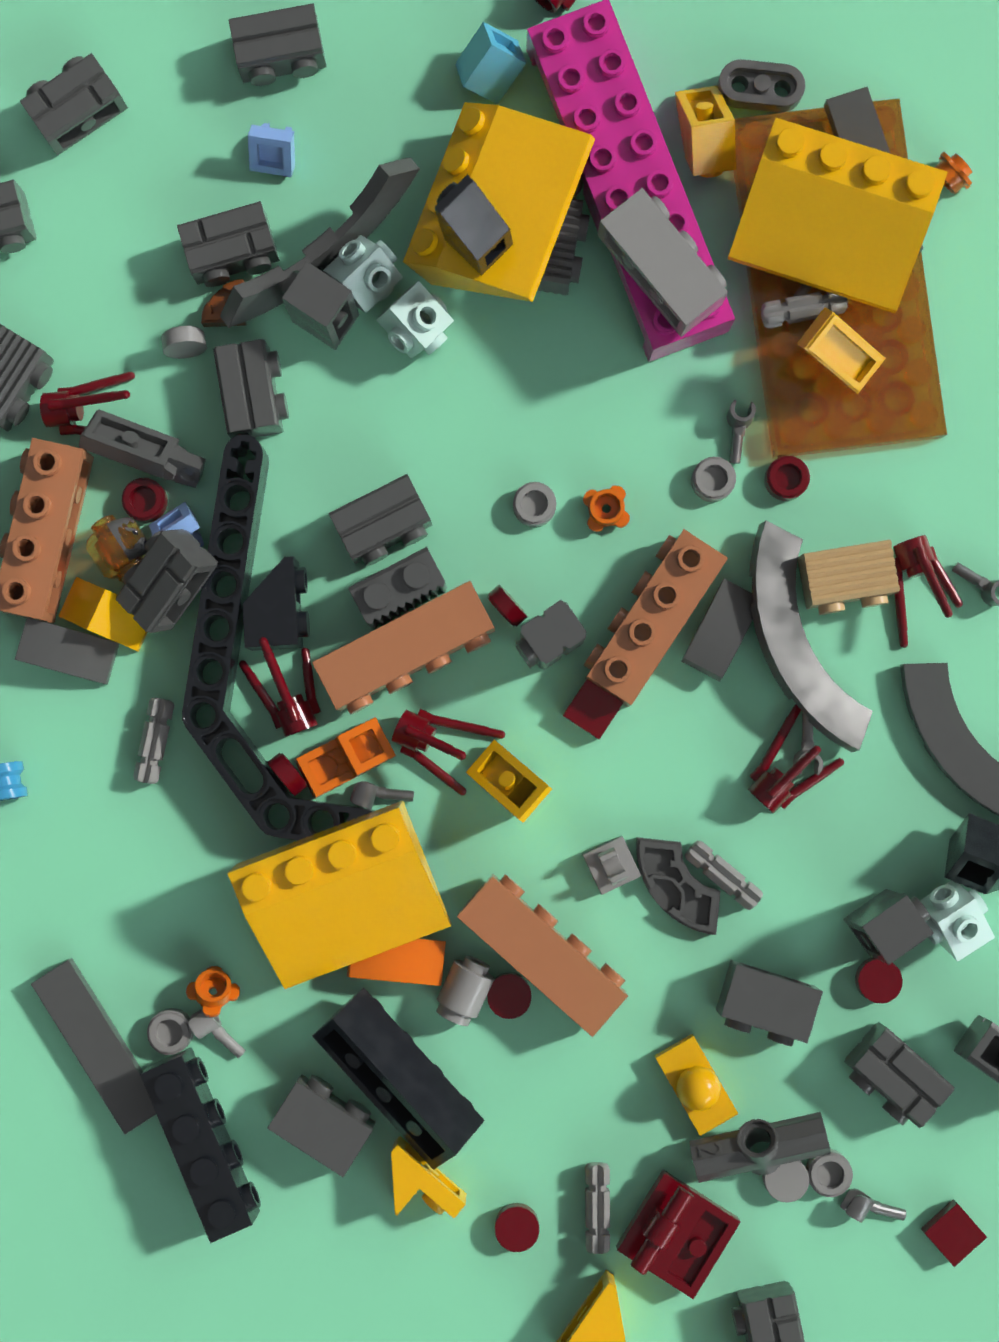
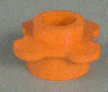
(957, 172)
(615, 499)
(214, 978)

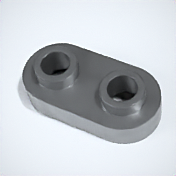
(760, 81)

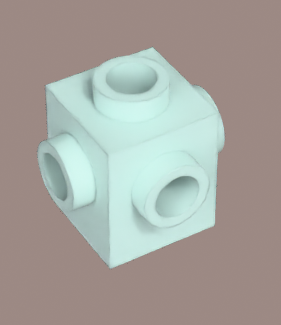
(366, 271)
(416, 321)
(957, 919)

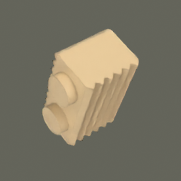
(848, 575)

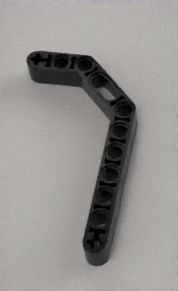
(227, 650)

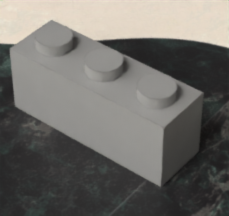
(663, 261)

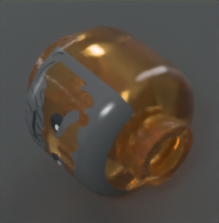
(116, 545)

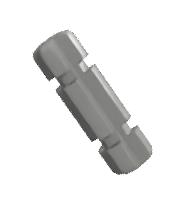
(801, 308)
(153, 740)
(723, 875)
(597, 1207)

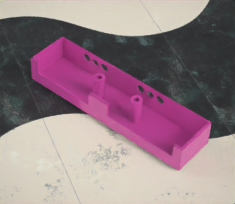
(601, 94)

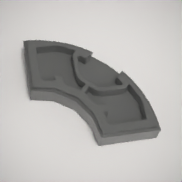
(674, 886)

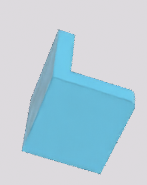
(490, 63)

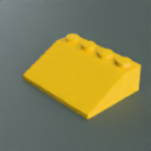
(527, 175)
(837, 215)
(340, 895)

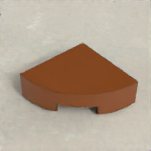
(213, 308)

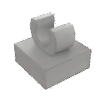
(611, 865)

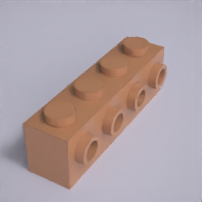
(42, 528)
(655, 618)
(404, 647)
(543, 954)

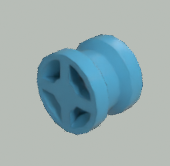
(11, 781)

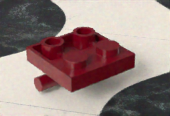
(677, 1234)

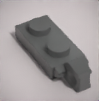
(141, 448)

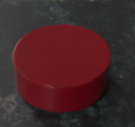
(787, 478)
(144, 500)
(507, 606)
(287, 773)
(878, 980)
(509, 995)
(517, 1227)

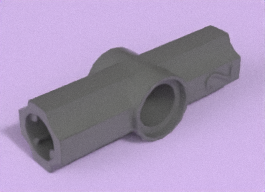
(731, 1154)

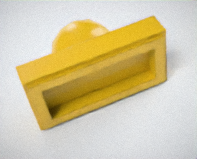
(841, 350)
(696, 1084)

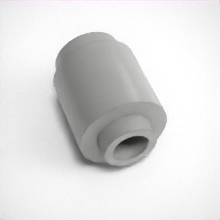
(464, 990)

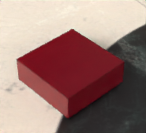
(592, 709)
(953, 1233)

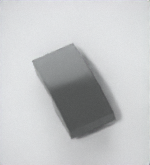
(720, 631)
(67, 651)

